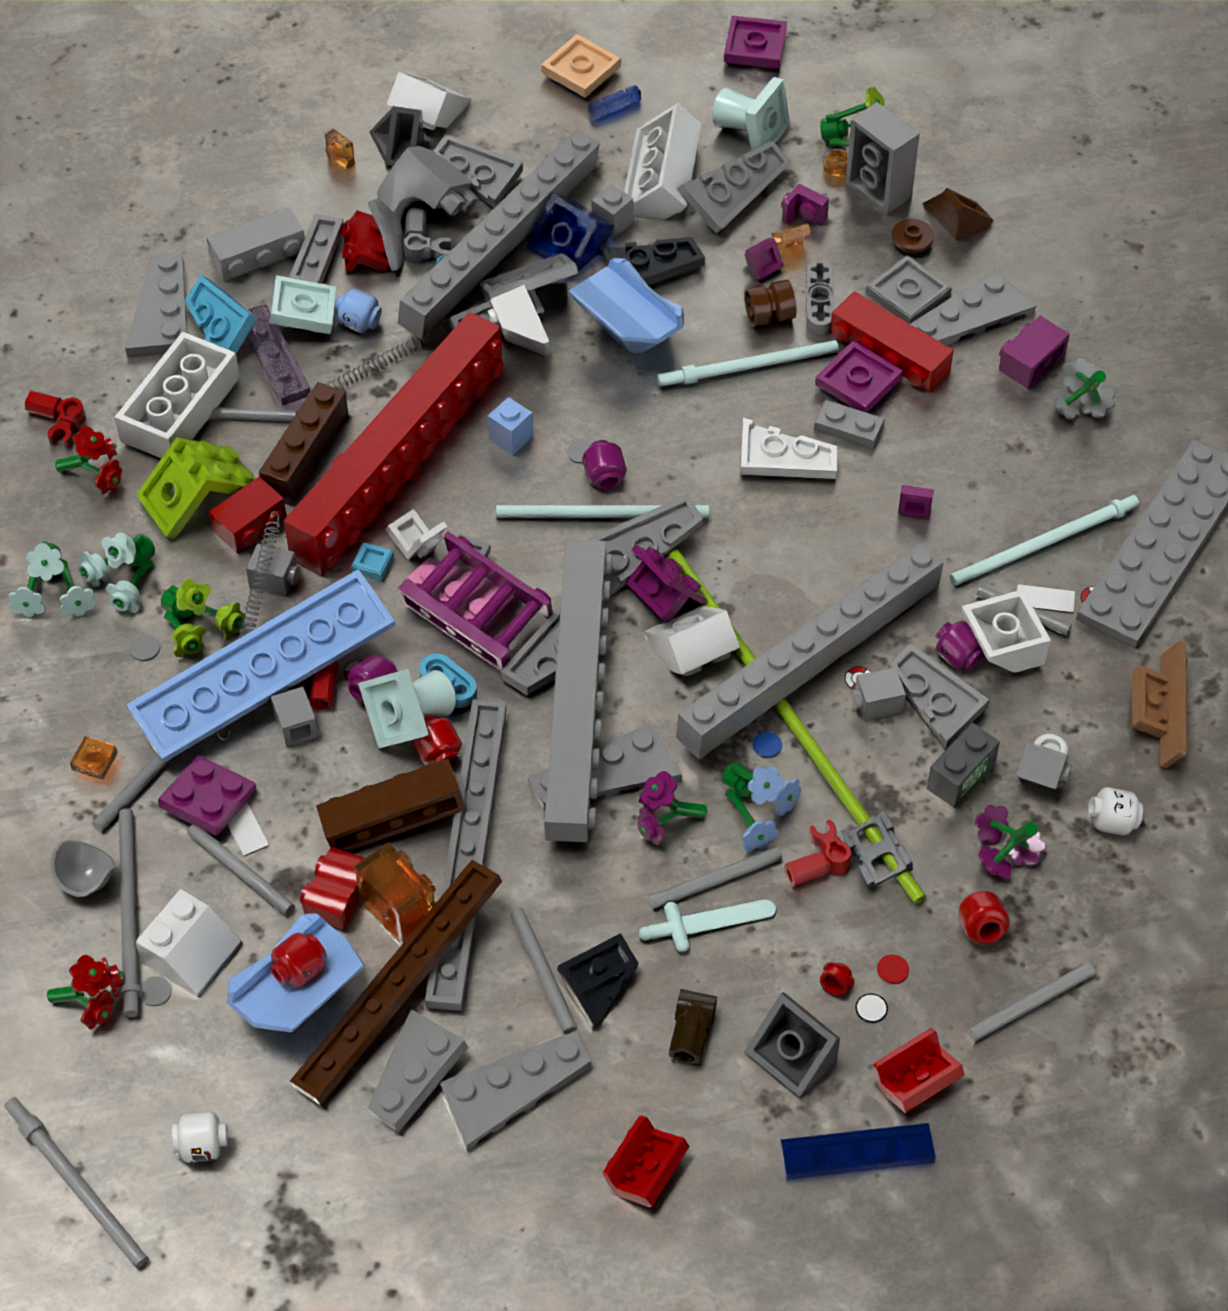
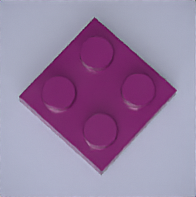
(755, 41)
(858, 377)
(207, 795)

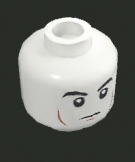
(1115, 811)

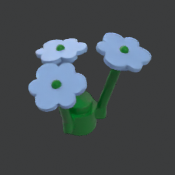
(762, 785)

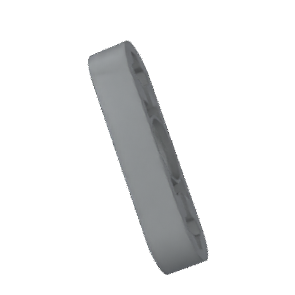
(825, 287)

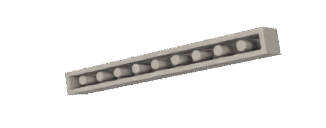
(496, 235)
(808, 650)
(576, 693)

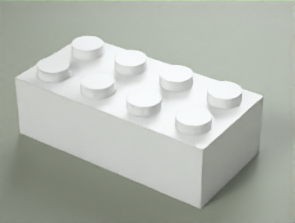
(177, 395)

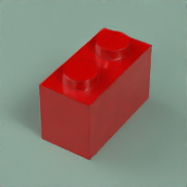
(245, 514)

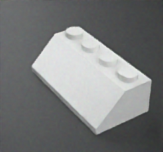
(662, 162)

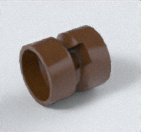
(771, 302)

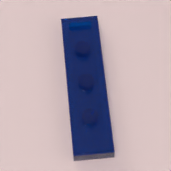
(857, 1151)

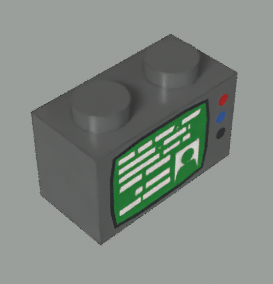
(963, 765)

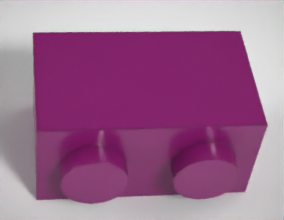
(1033, 351)

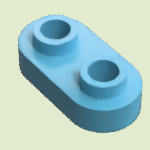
(459, 677)

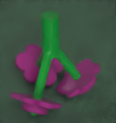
(659, 792)
(1022, 846)

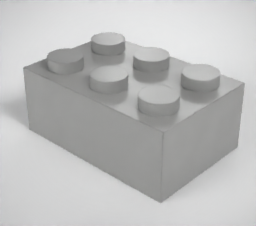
(882, 158)

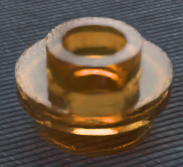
(836, 162)

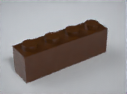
(305, 441)
(391, 806)

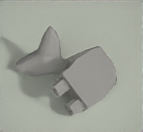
(415, 178)

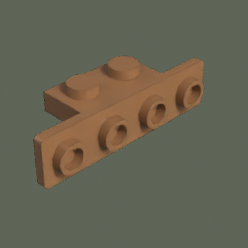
(1161, 703)

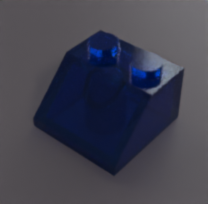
(569, 230)

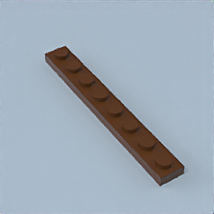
(395, 982)

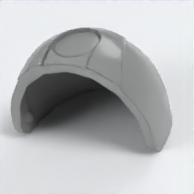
(80, 868)

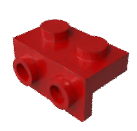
(363, 243)
(916, 1071)
(644, 1162)

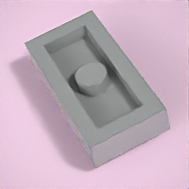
(849, 424)

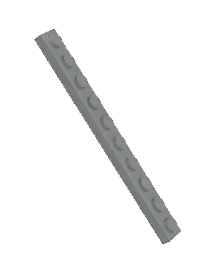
(469, 841)

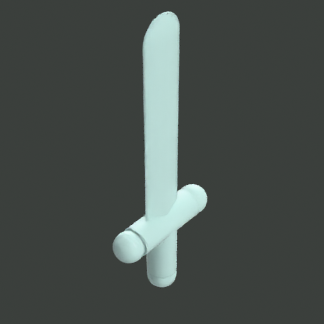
(681, 926)

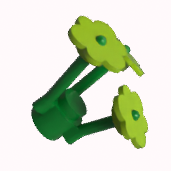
(835, 128)

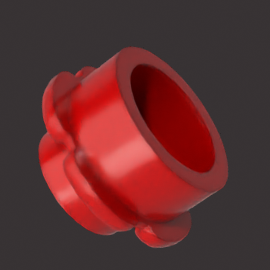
(836, 978)

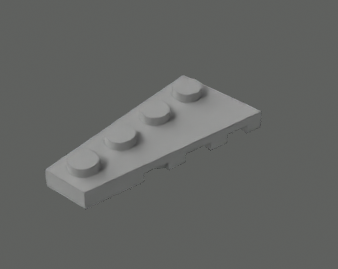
(160, 308)
(975, 308)
(658, 528)
(622, 764)

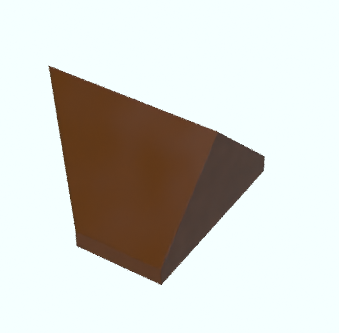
(958, 213)

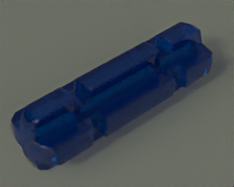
(614, 102)

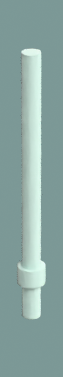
(690, 373)

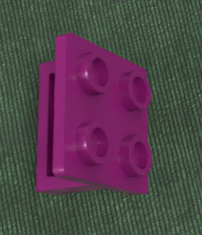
(662, 584)

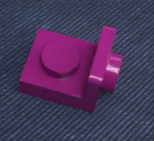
(805, 203)

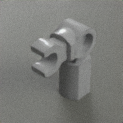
(416, 244)

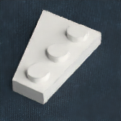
(776, 454)

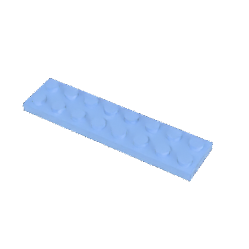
(260, 665)

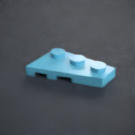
(219, 314)

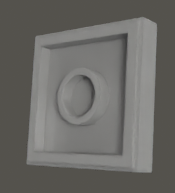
(908, 290)

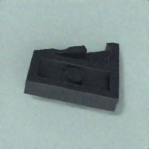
(599, 976)

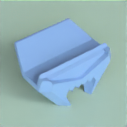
(628, 307)
(281, 1007)

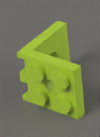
(193, 471)

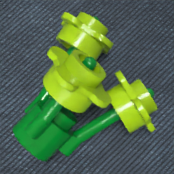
(191, 599)

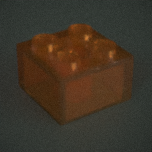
(394, 891)

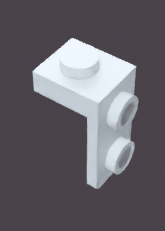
(413, 536)

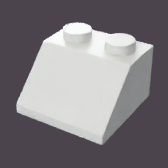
(438, 104)
(519, 320)
(1009, 631)
(694, 639)
(187, 943)

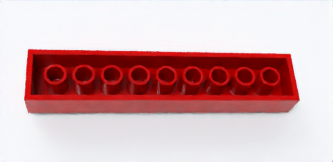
(394, 444)

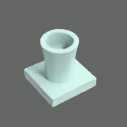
(762, 117)
(399, 705)

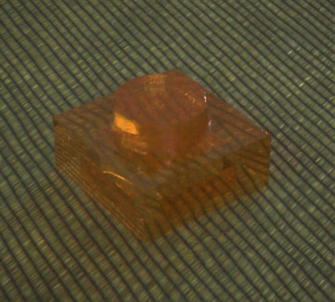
(339, 148)
(792, 235)
(93, 758)

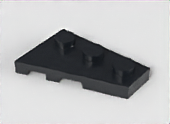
(659, 260)

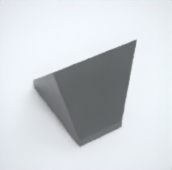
(397, 132)

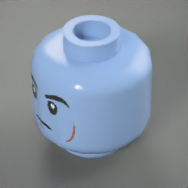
(358, 310)

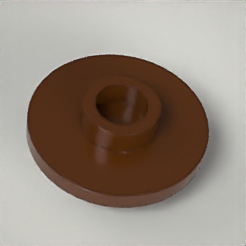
(912, 235)

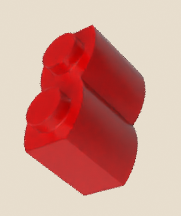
(334, 889)

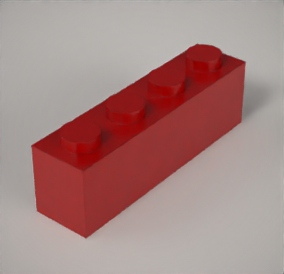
(893, 339)

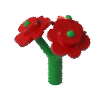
(91, 446)
(90, 978)

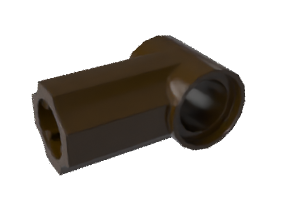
(693, 1018)

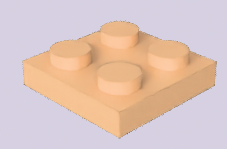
(581, 65)

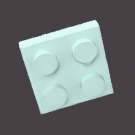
(303, 304)

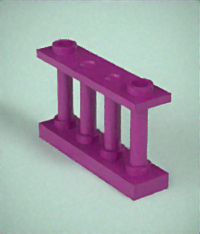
(470, 631)

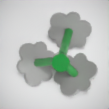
(1085, 383)

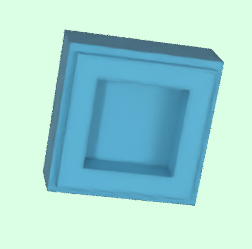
(373, 561)

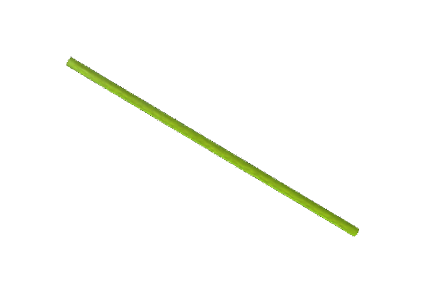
(814, 751)

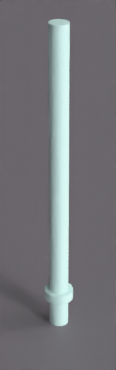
(1115, 509)
(581, 511)

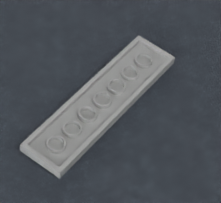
(1160, 546)

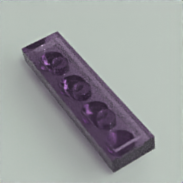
(276, 358)

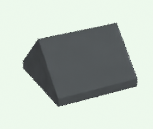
(794, 1045)

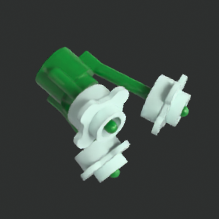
(118, 551)

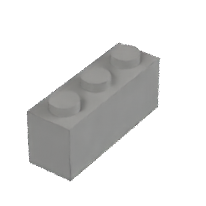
(255, 243)

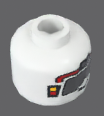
(199, 1137)

